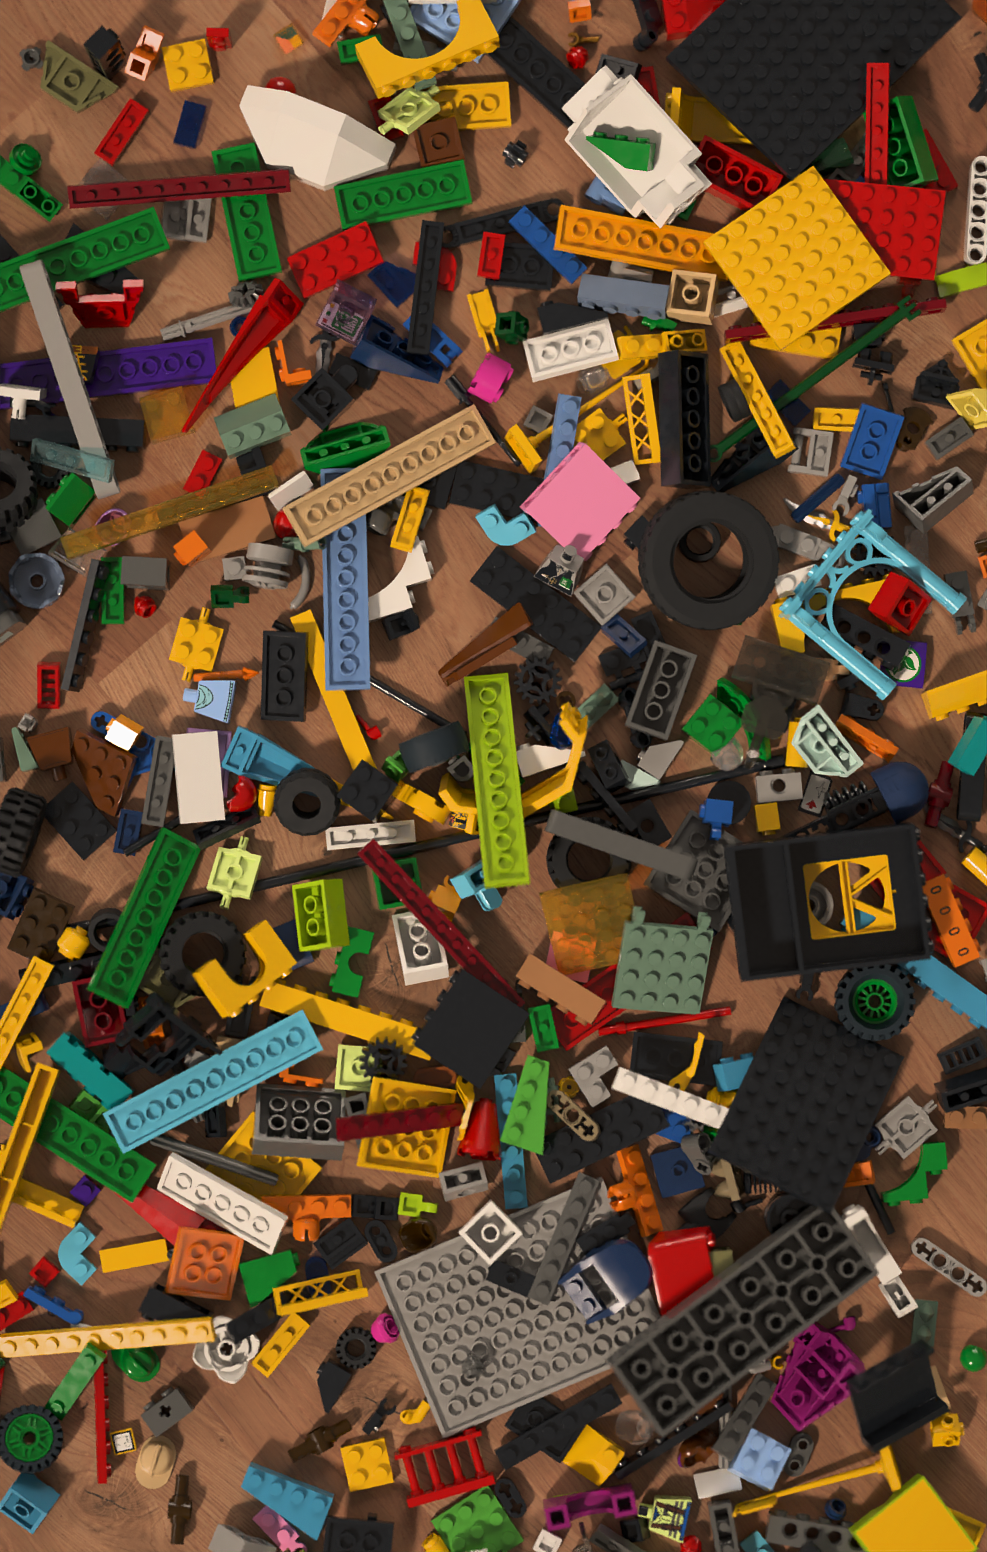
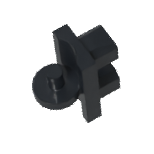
(863, 362)
(537, 724)

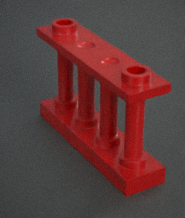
(439, 1489)

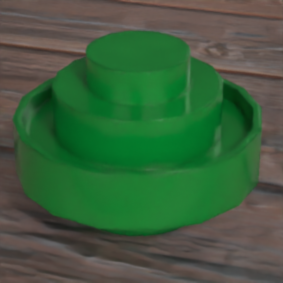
(25, 159)

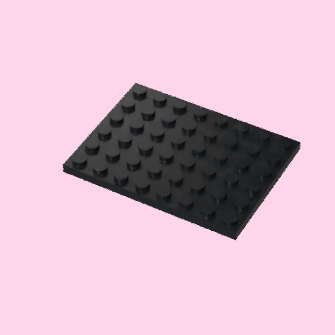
(806, 1105)

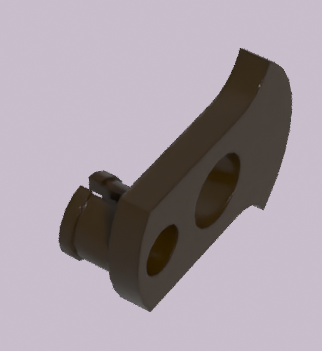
(921, 420)

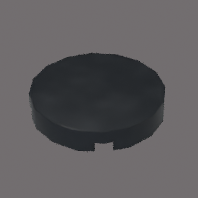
(733, 792)

